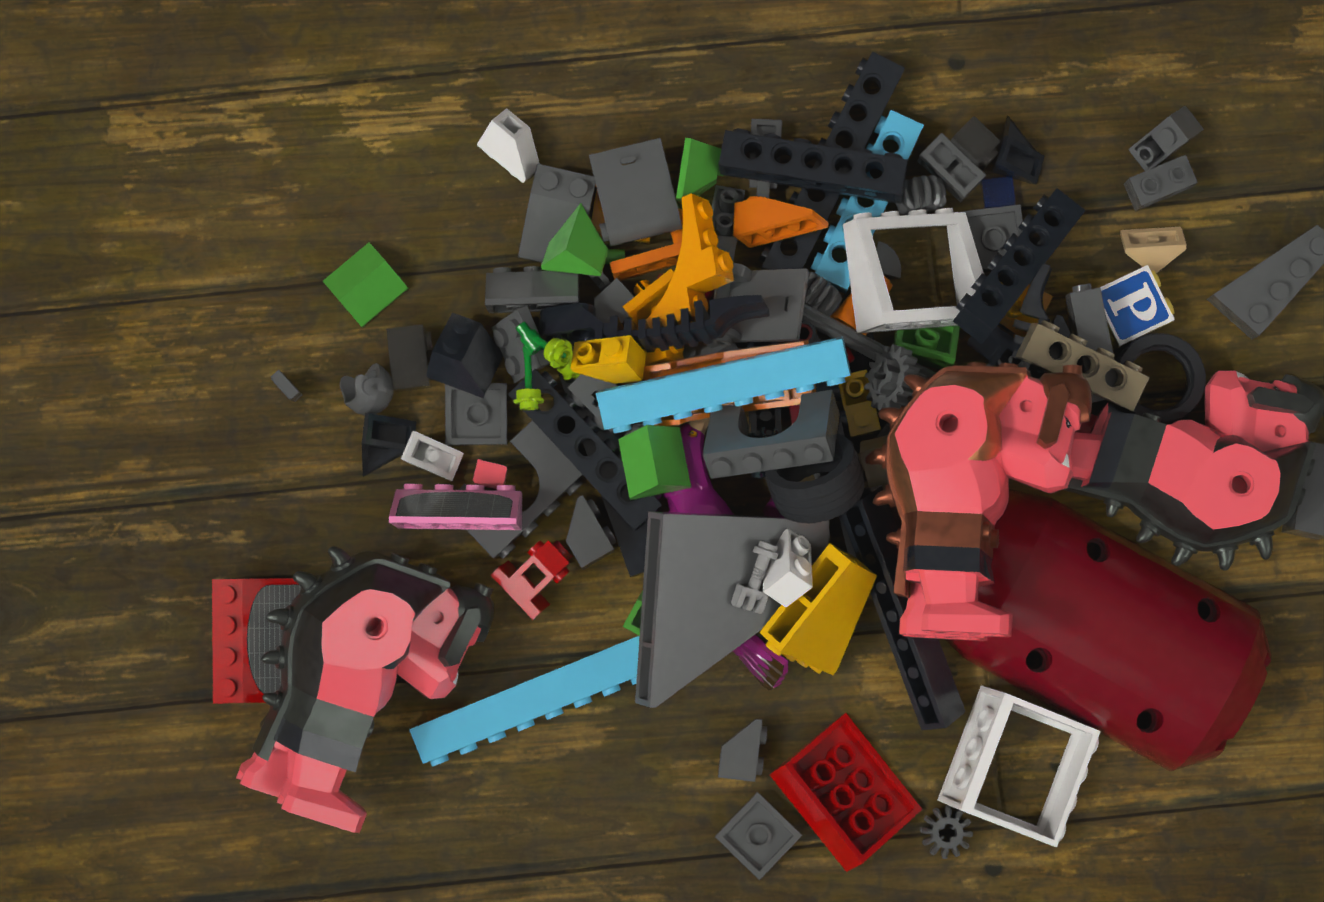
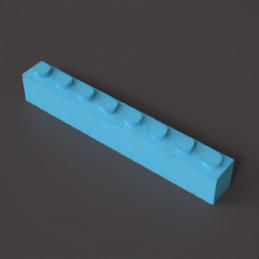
(724, 383)
(526, 702)

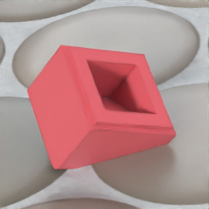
(489, 474)

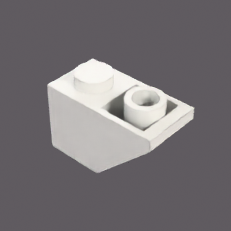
(511, 145)
(791, 572)

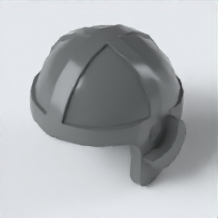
(368, 392)

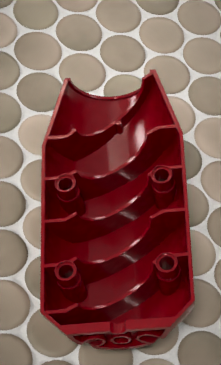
(1119, 635)

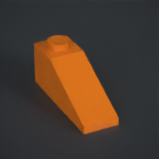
(768, 220)

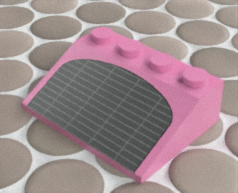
(457, 508)

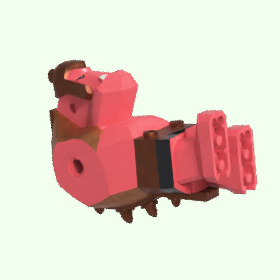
(951, 482)

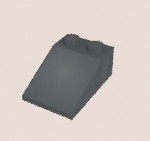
(551, 202)

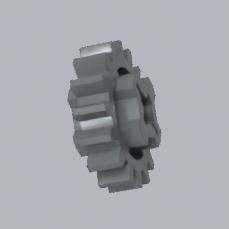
(888, 375)

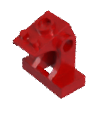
(550, 559)

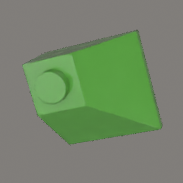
(698, 169)

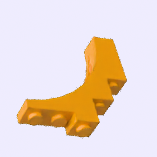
(698, 270)

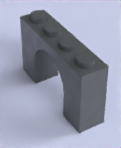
(806, 442)
(556, 478)

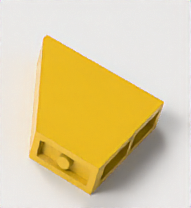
(823, 619)

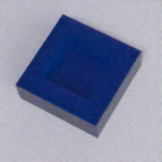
(998, 192)

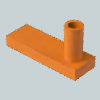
(649, 260)

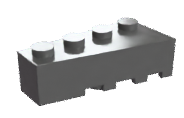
(1267, 288)

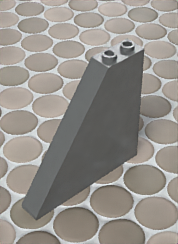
(689, 591)

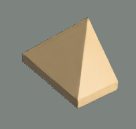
(1153, 245)

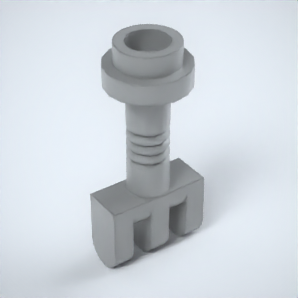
(751, 596)

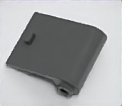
(635, 196)
(784, 295)

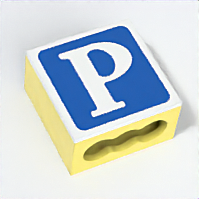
(1135, 306)

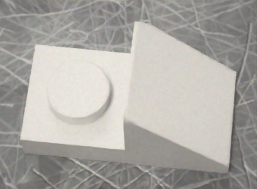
(432, 455)

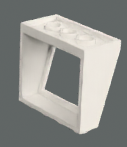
(868, 287)
(977, 751)

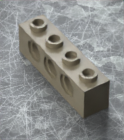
(1123, 393)

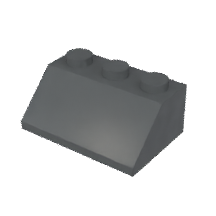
(532, 288)

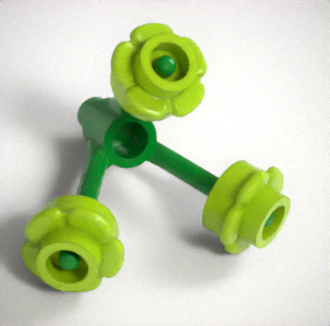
(556, 351)

